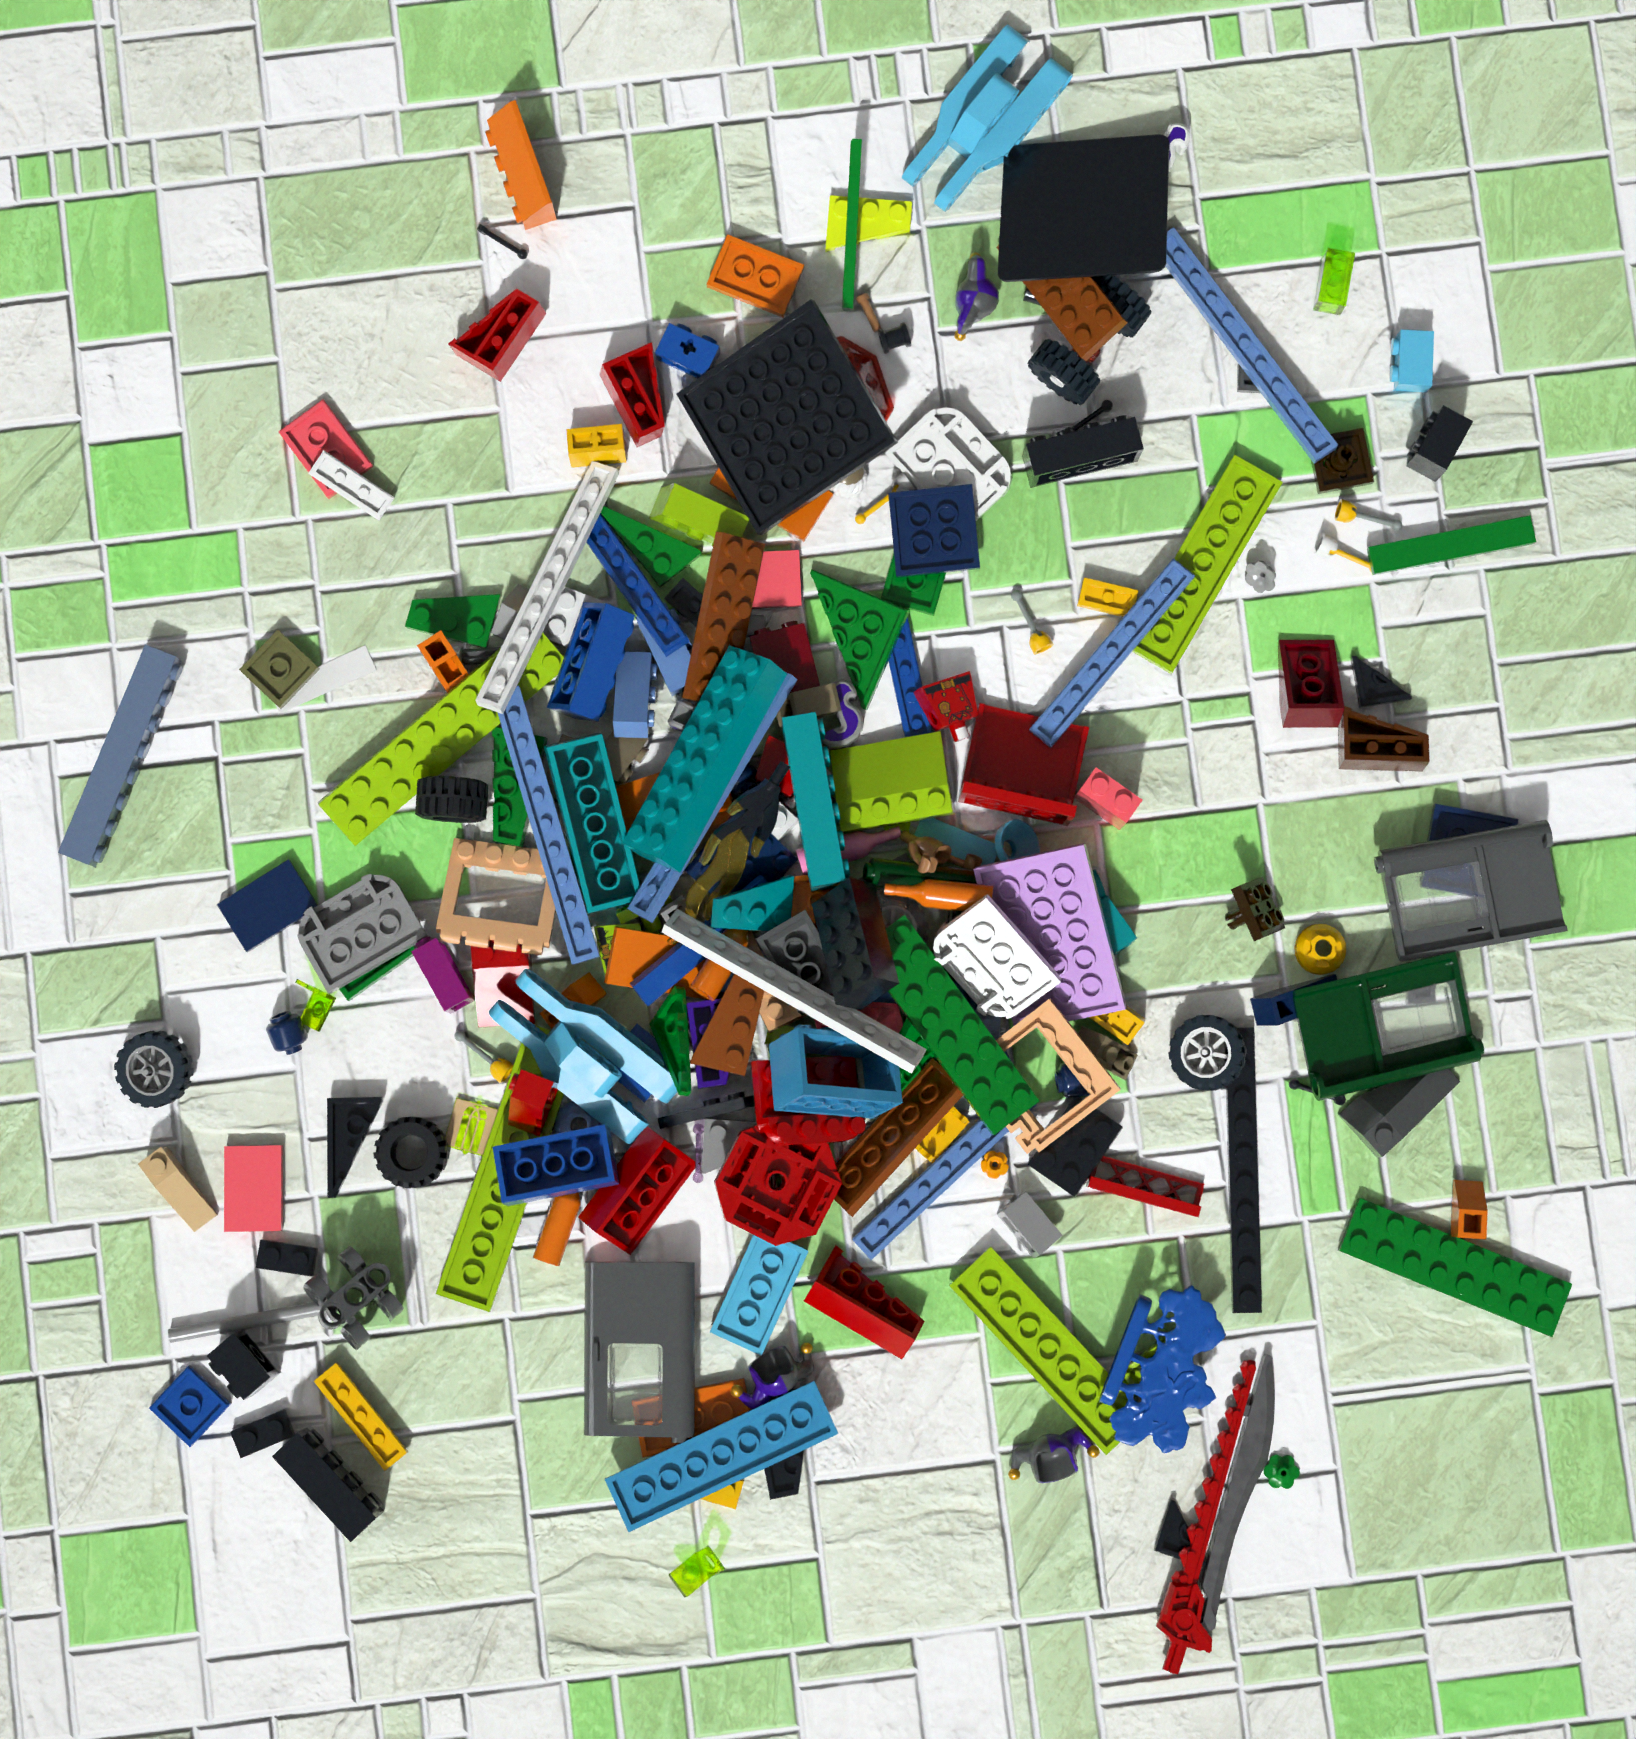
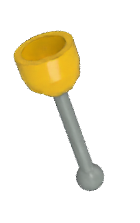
(1347, 512)
(1039, 640)
(499, 1068)

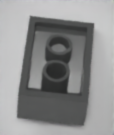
(798, 949)

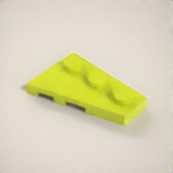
(875, 220)

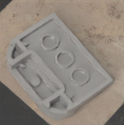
(358, 930)

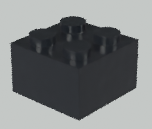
(1440, 441)
(242, 1365)

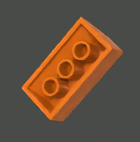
(520, 166)

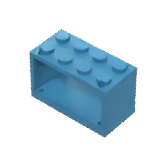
(794, 1093)

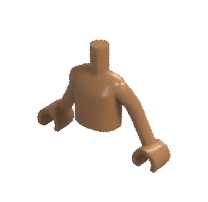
(930, 851)

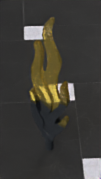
(756, 810)

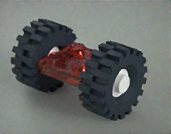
(1064, 369)

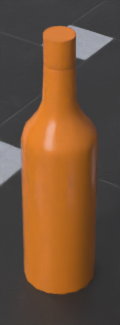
(941, 893)
(713, 976)
(557, 1228)

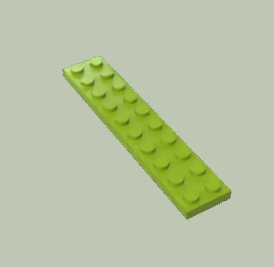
(427, 747)
(487, 1225)

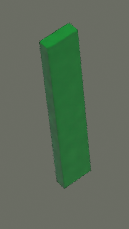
(851, 224)
(1451, 545)

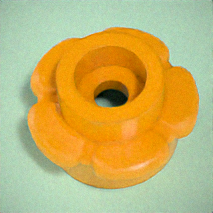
(994, 1172)

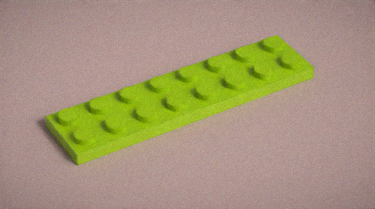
(1210, 555)
(1040, 1344)

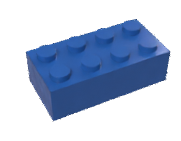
(591, 661)
(556, 1165)

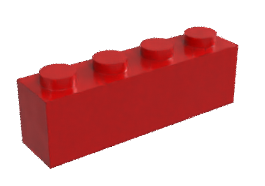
(863, 1305)

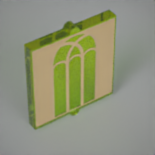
(470, 1126)

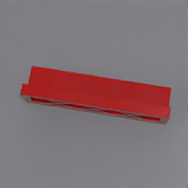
(1144, 1196)

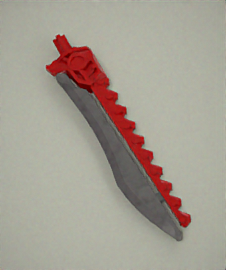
(1183, 1600)

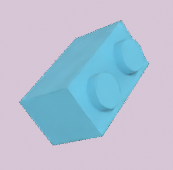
(1412, 360)

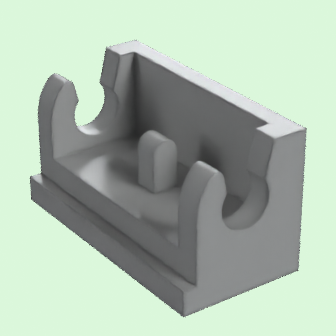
(1029, 1225)

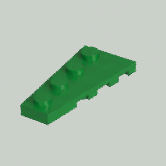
(509, 810)

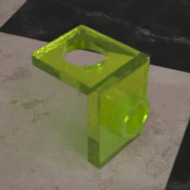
(317, 1006)
(695, 1571)

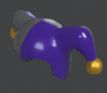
(975, 296)
(775, 1375)
(1052, 1455)

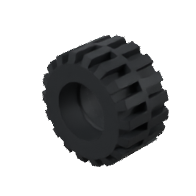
(451, 799)
(386, 1152)

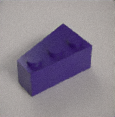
(699, 1017)

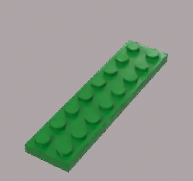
(955, 1032)
(1455, 1267)

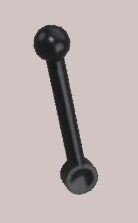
(521, 253)
(1106, 406)
(1295, 1084)

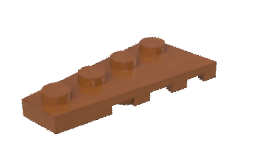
(731, 1030)

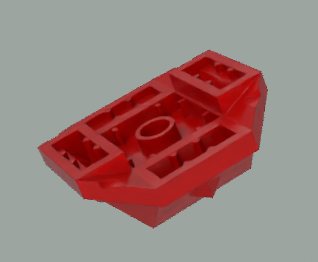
(782, 1212)

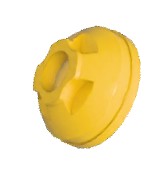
(1306, 953)

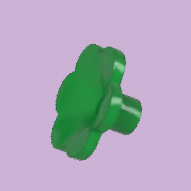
(1276, 1466)

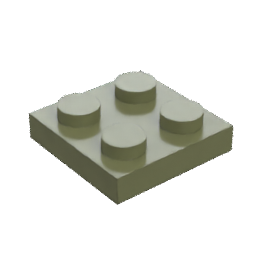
(279, 669)

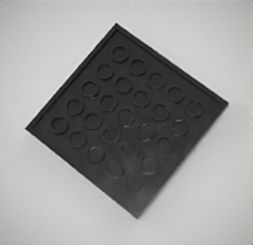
(786, 417)

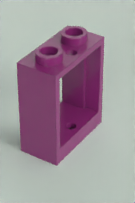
(442, 974)

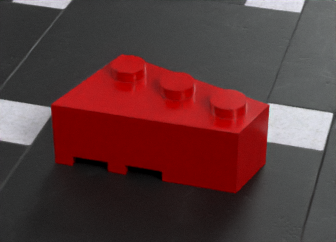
(500, 335)
(634, 391)
(530, 1101)

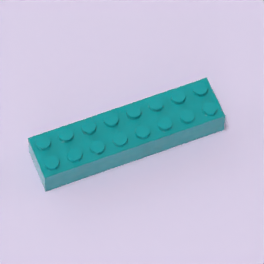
(704, 758)

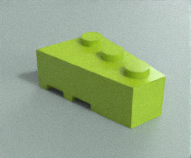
(696, 514)

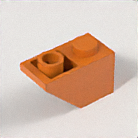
(584, 991)
(1469, 1210)

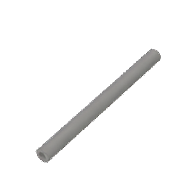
(244, 1322)

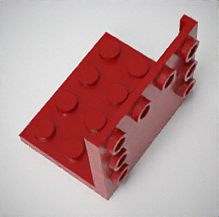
(1017, 771)

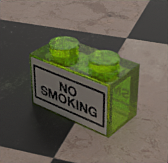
(1334, 281)

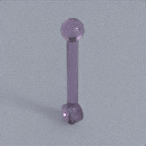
(698, 1177)

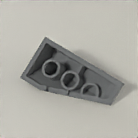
(1393, 1110)

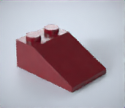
(1309, 684)

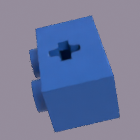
(679, 338)

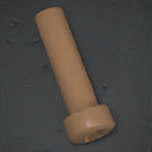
(863, 299)

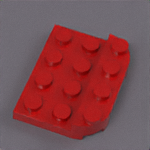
(806, 1128)

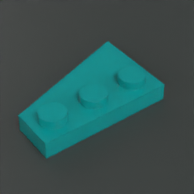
(755, 908)

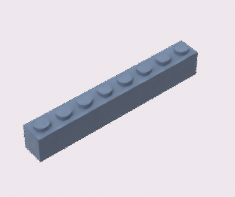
(120, 756)

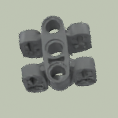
(351, 1328)

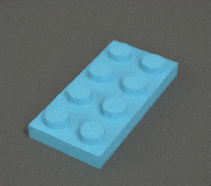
(758, 1293)

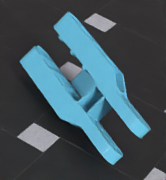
(976, 107)
(578, 1067)

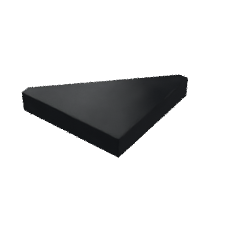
(1374, 687)
(1173, 1533)

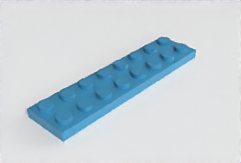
(721, 1456)

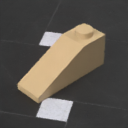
(177, 1188)

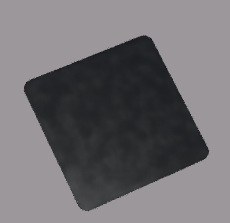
(1084, 208)

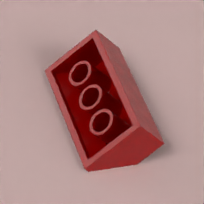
(648, 1181)

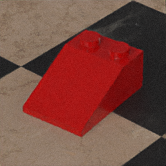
(495, 979)

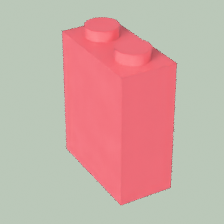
(1108, 798)

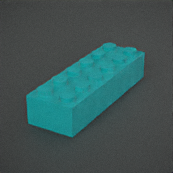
(813, 801)
(593, 821)

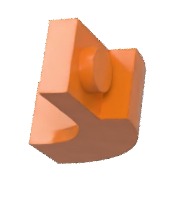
(443, 660)

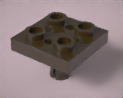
(1340, 463)
(1256, 909)

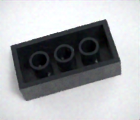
(1082, 451)
(855, 943)
(329, 1483)

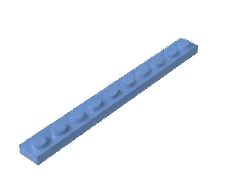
(1247, 349)
(547, 831)
(661, 879)

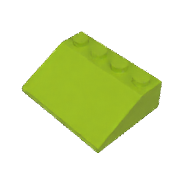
(891, 782)

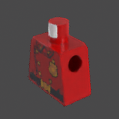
(949, 704)

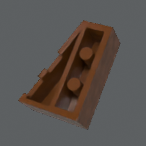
(1378, 745)

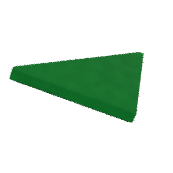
(863, 630)

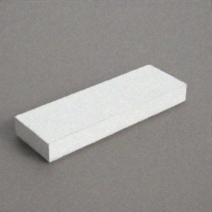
(351, 485)

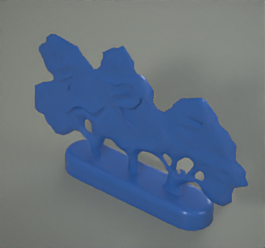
(1169, 1377)

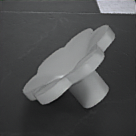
(1260, 576)

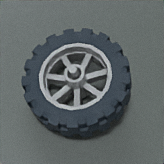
(174, 1053)

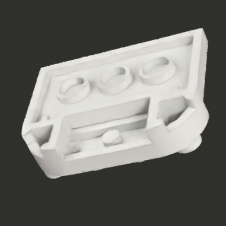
(951, 451)
(993, 960)

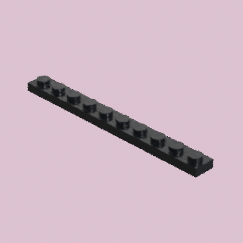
(1244, 1185)

